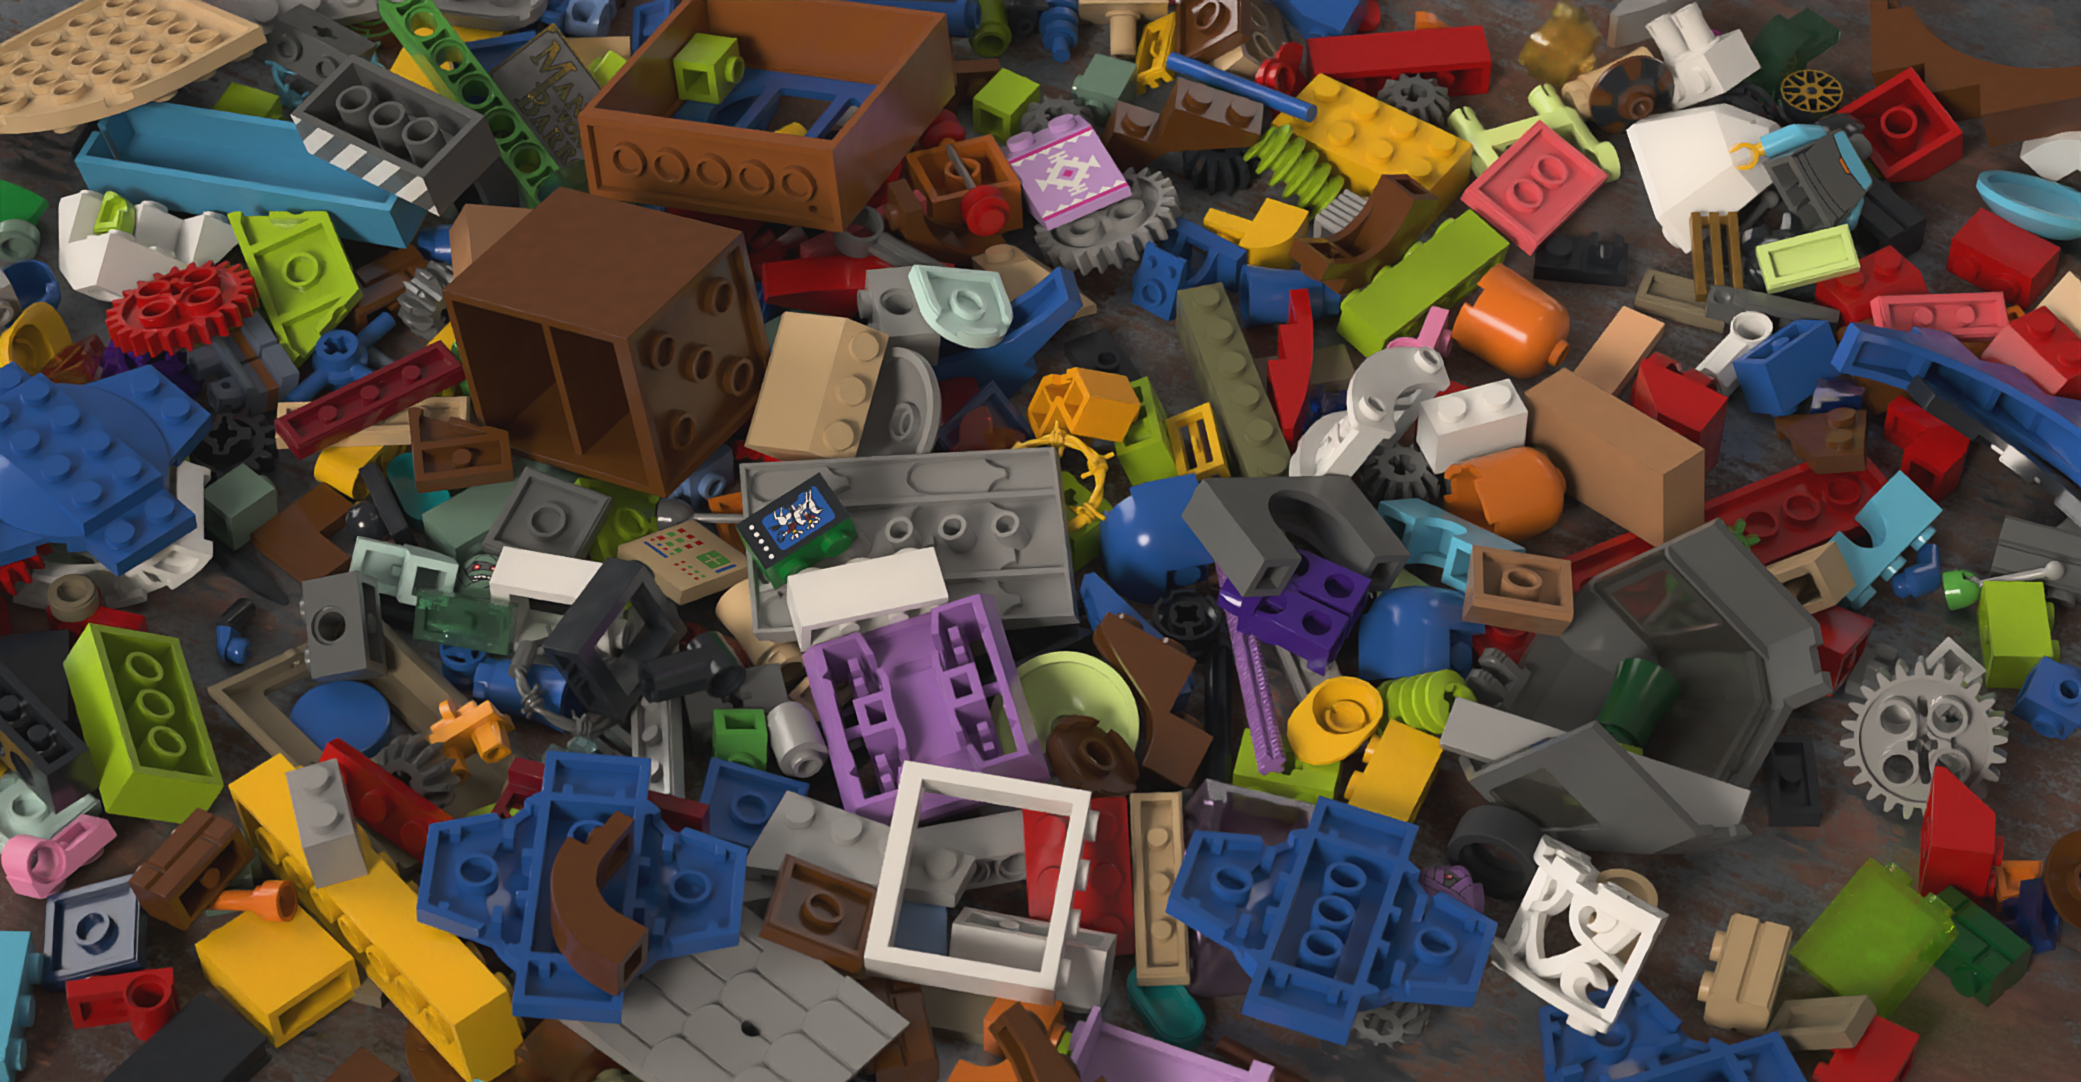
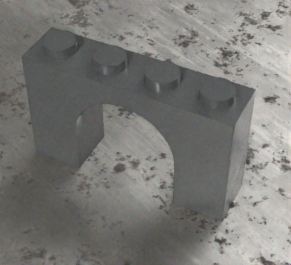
(1243, 520)

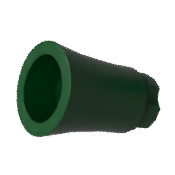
(1638, 701)

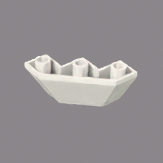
(1689, 164)
(117, 260)

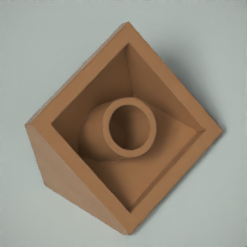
(1518, 591)

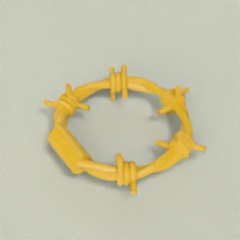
(1096, 463)

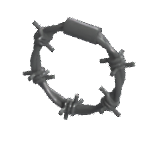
(532, 699)

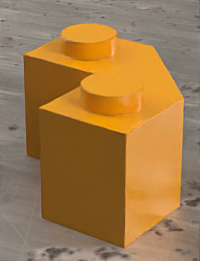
(1086, 404)

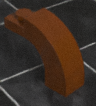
(1372, 239)
(588, 932)

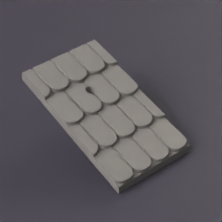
(986, 513)
(745, 1018)

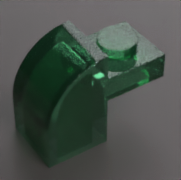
(1787, 47)

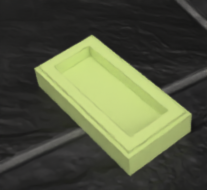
(1807, 259)

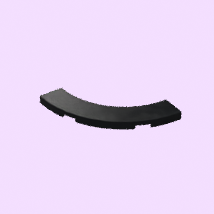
(2012, 453)

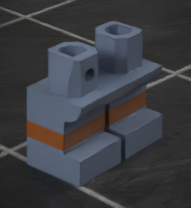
(248, 368)

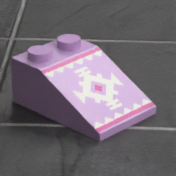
(1064, 171)

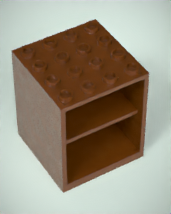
(612, 339)

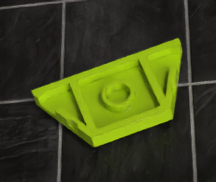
(298, 274)

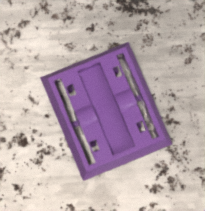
(923, 705)

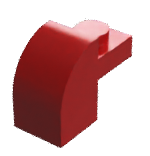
(1932, 449)

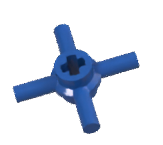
(341, 358)

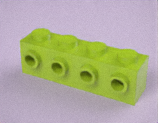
(1429, 275)

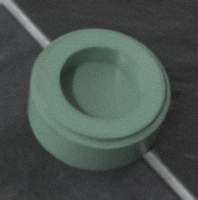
(18, 240)

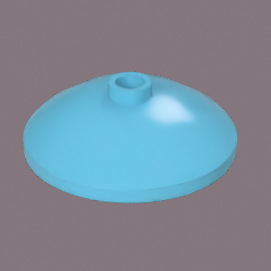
(2033, 203)

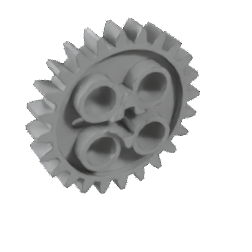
(1114, 230)
(1878, 738)

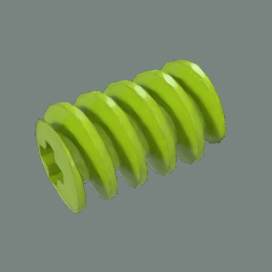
(1295, 169)
(1422, 700)

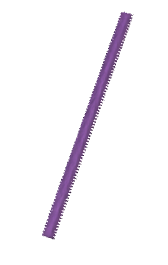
(1253, 679)

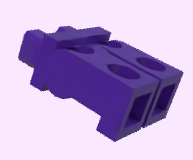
(1309, 615)

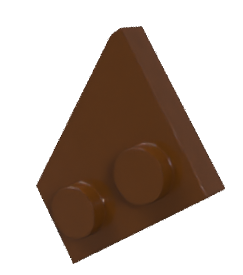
(1828, 440)
(457, 453)

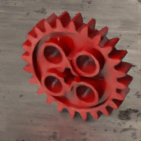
(182, 308)

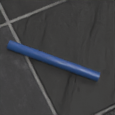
(1241, 87)

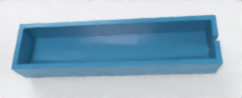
(232, 163)

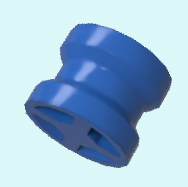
(459, 673)

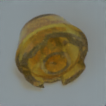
(1562, 46)

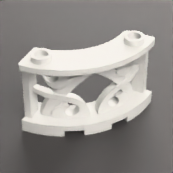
(1380, 409)
(168, 567)
(1567, 879)

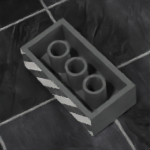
(396, 134)

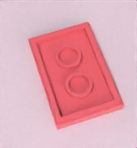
(1534, 187)

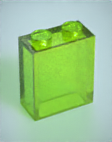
(1876, 937)

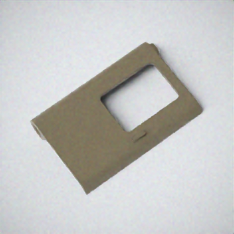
(411, 691)

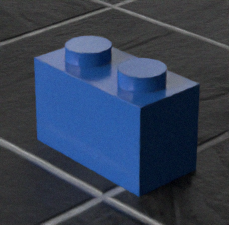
(1787, 367)

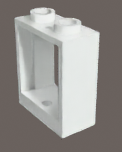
(551, 578)

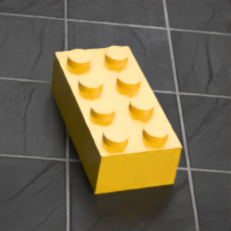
(1372, 139)

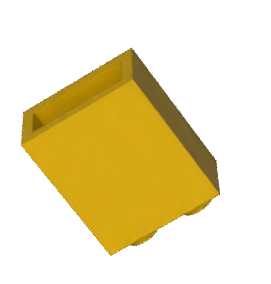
(278, 972)

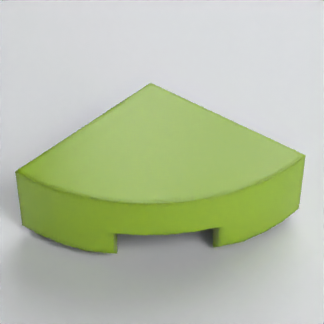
(115, 214)

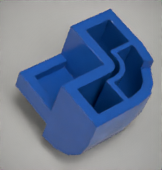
(1150, 544)
(1414, 634)

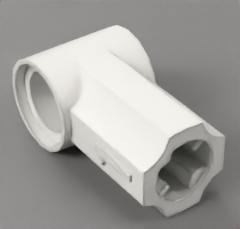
(1745, 333)

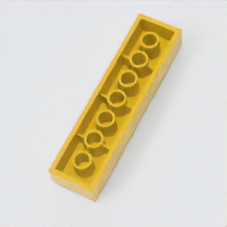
(374, 917)

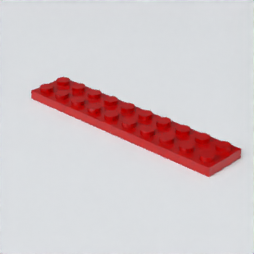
(1786, 511)

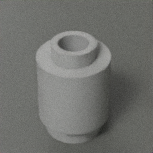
(796, 740)

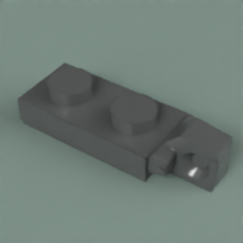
(1727, 302)

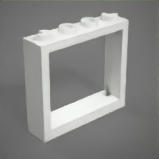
(966, 975)

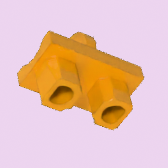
(470, 731)

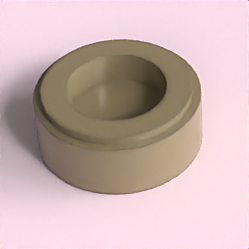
(73, 597)

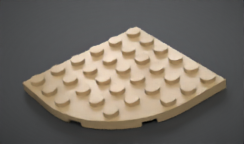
(113, 59)

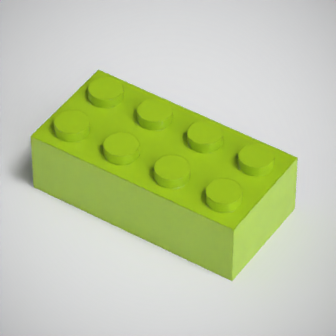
(142, 724)

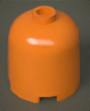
(1514, 325)
(1507, 493)

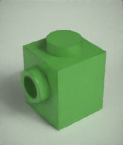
(740, 737)

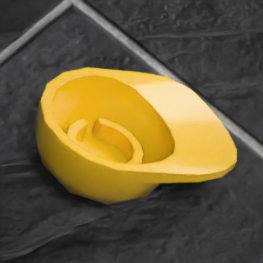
(34, 338)
(1334, 720)

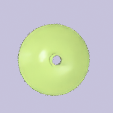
(1069, 685)

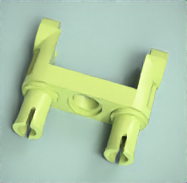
(1565, 121)

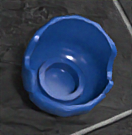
(33, 283)

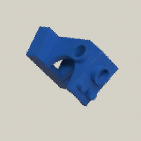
(1181, 267)

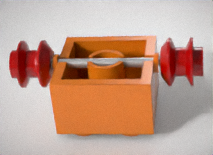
(965, 178)

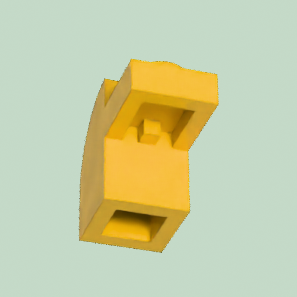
(1267, 236)

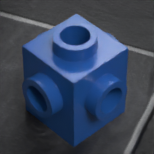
(2050, 699)

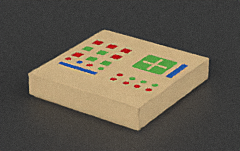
(688, 561)

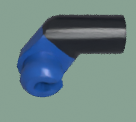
(228, 630)

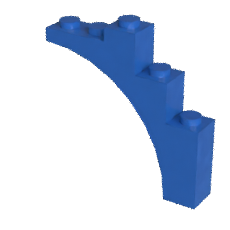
(1011, 362)
(1993, 390)

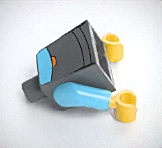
(1815, 173)

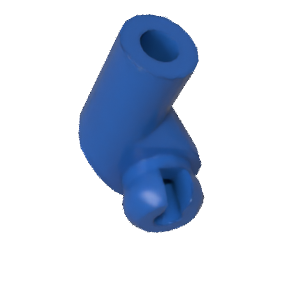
(1922, 577)

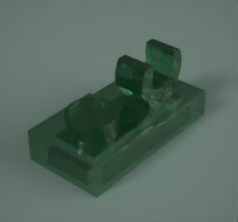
(465, 621)

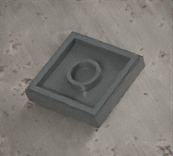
(549, 517)

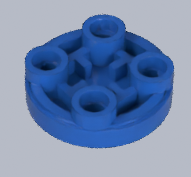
(344, 711)

